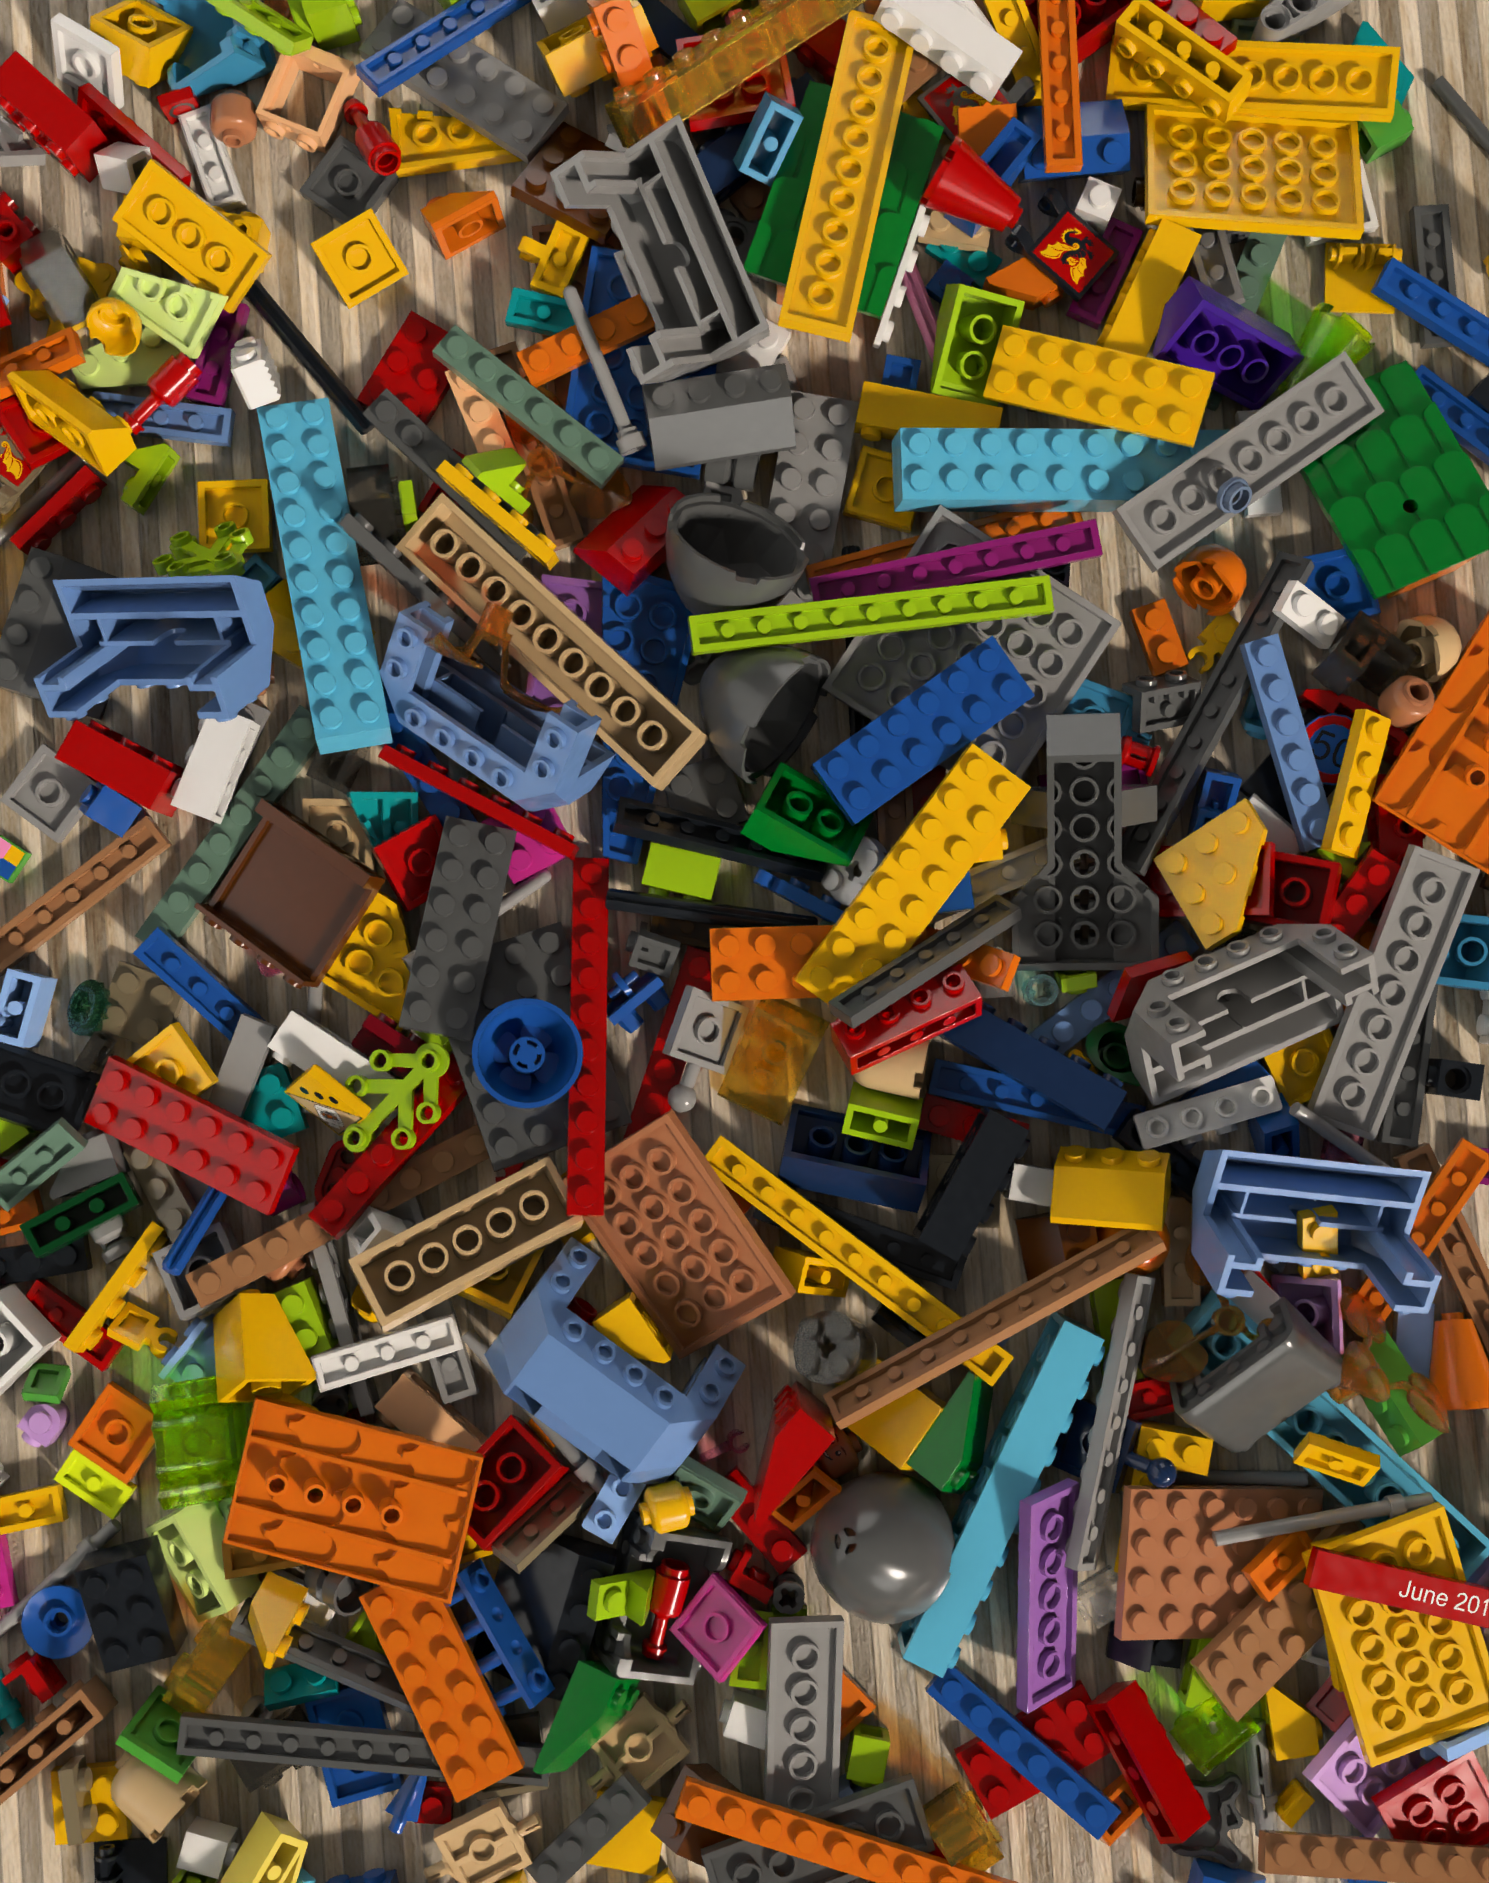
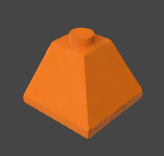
(462, 220)

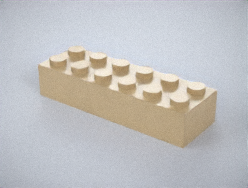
(464, 1244)

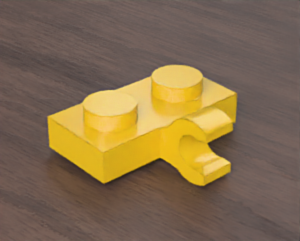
(556, 260)

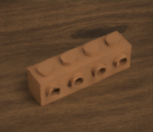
(53, 1734)

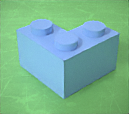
(24, 1007)

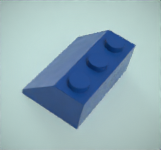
(1103, 136)

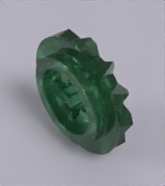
(88, 995)

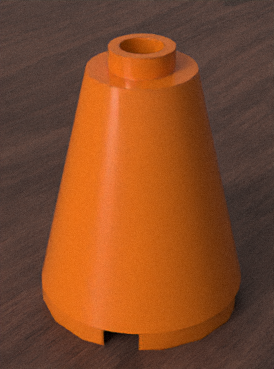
(1459, 1363)

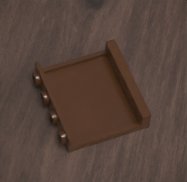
(292, 896)

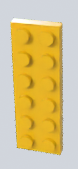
(1099, 385)

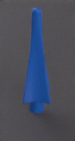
(406, 1803)

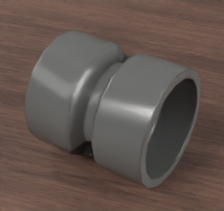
(738, 471)
(336, 1590)

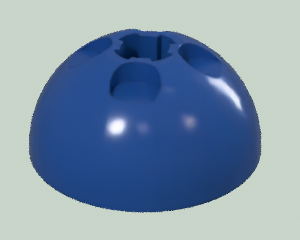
(537, 1030)

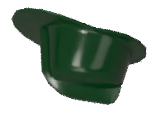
(1109, 1052)

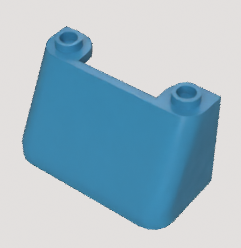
(218, 50)

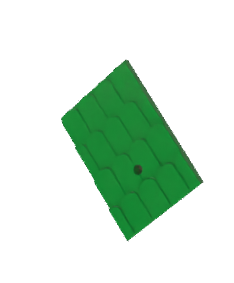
(906, 177)
(1402, 491)

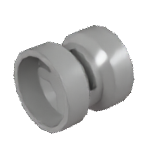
(109, 1233)

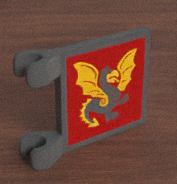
(950, 94)

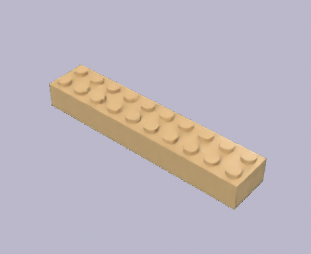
(554, 642)

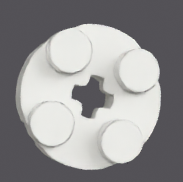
(840, 879)

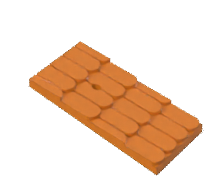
(1444, 766)
(385, 1506)

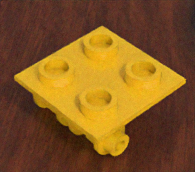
(1351, 274)

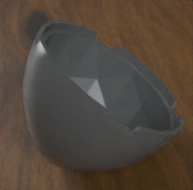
(730, 554)
(761, 705)
(899, 1551)

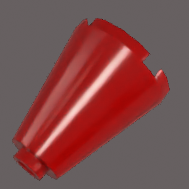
(971, 190)

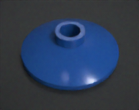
(44, 1629)

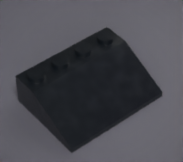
(553, 1604)

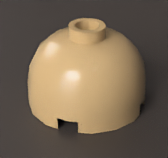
(1436, 646)

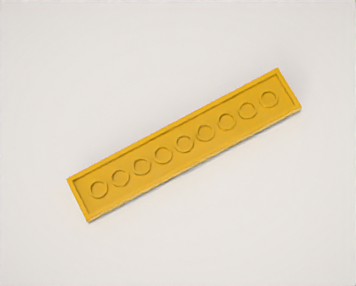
(847, 181)

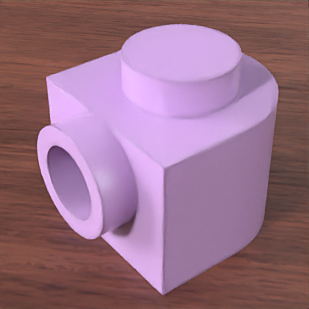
(44, 1423)

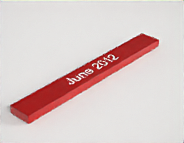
(1398, 1586)

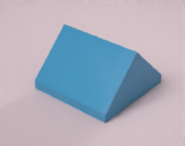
(1468, 956)

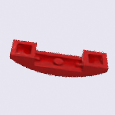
(1328, 702)

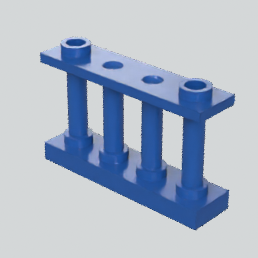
(505, 1635)

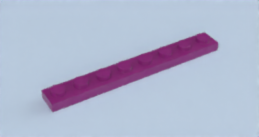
(966, 563)

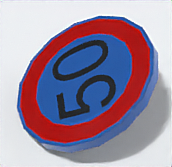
(1328, 741)

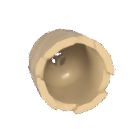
(900, 1074)
(150, 1797)

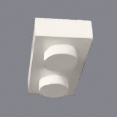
(1308, 614)

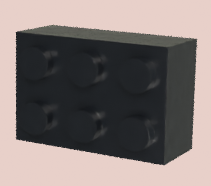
(131, 1604)

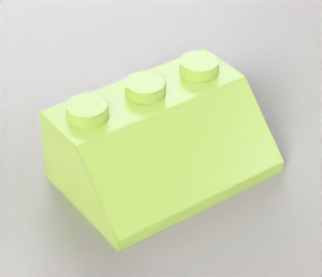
(194, 1557)

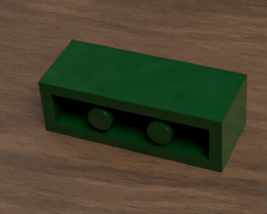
(81, 1215)

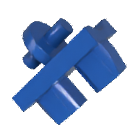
(632, 992)

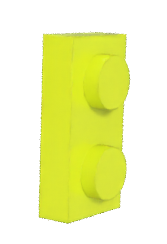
(94, 1484)

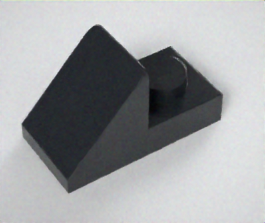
(1144, 1653)

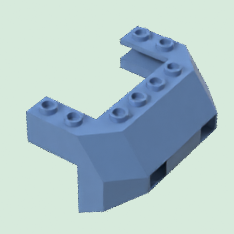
(162, 632)
(463, 713)
(1249, 1216)
(596, 1389)

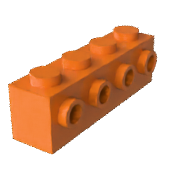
(621, 39)

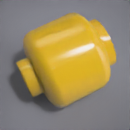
(667, 1507)

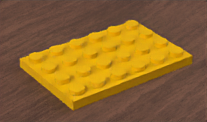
(1253, 173)
(1403, 1670)

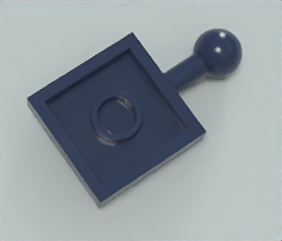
(1074, 1446)

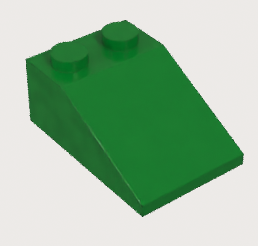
(803, 820)
(957, 1439)
(587, 1712)

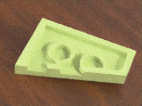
(171, 308)
(117, 373)

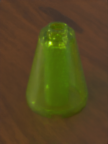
(1324, 340)

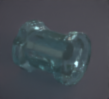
(1050, 988)

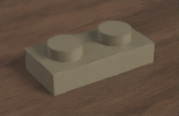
(78, 1810)

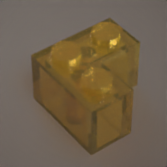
(201, 1676)
(962, 1829)

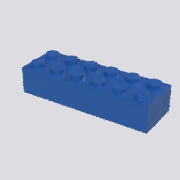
(922, 730)

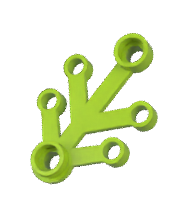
(197, 560)
(399, 1095)

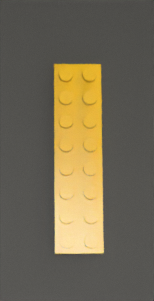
(1286, 81)
(916, 874)

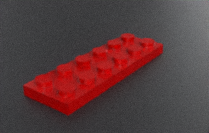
(192, 1134)

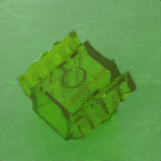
(195, 1442)

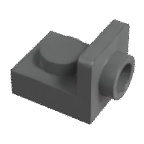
(652, 951)

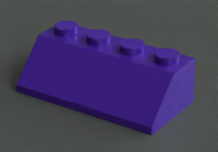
(1223, 337)

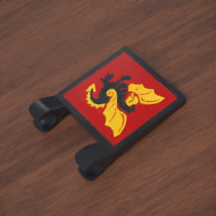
(1067, 250)

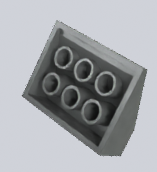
(36, 625)

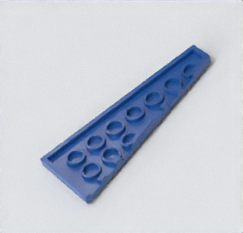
(655, 639)

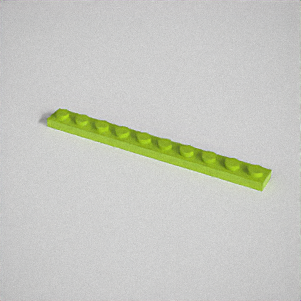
(870, 615)

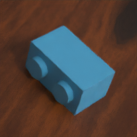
(768, 139)

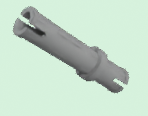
(1265, 1818)

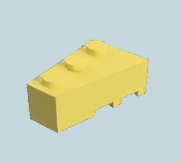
(269, 1853)

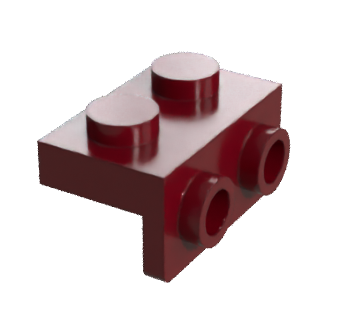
(381, 1034)

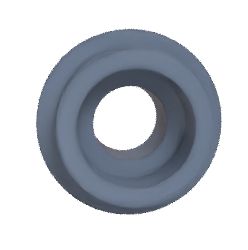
(1234, 495)

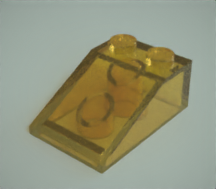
(773, 1058)

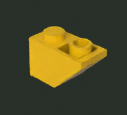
(273, 1614)

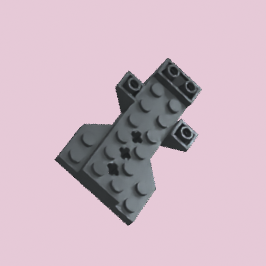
(1085, 814)

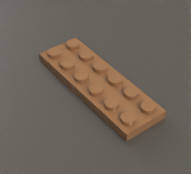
(1263, 1641)

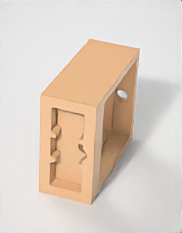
(322, 65)

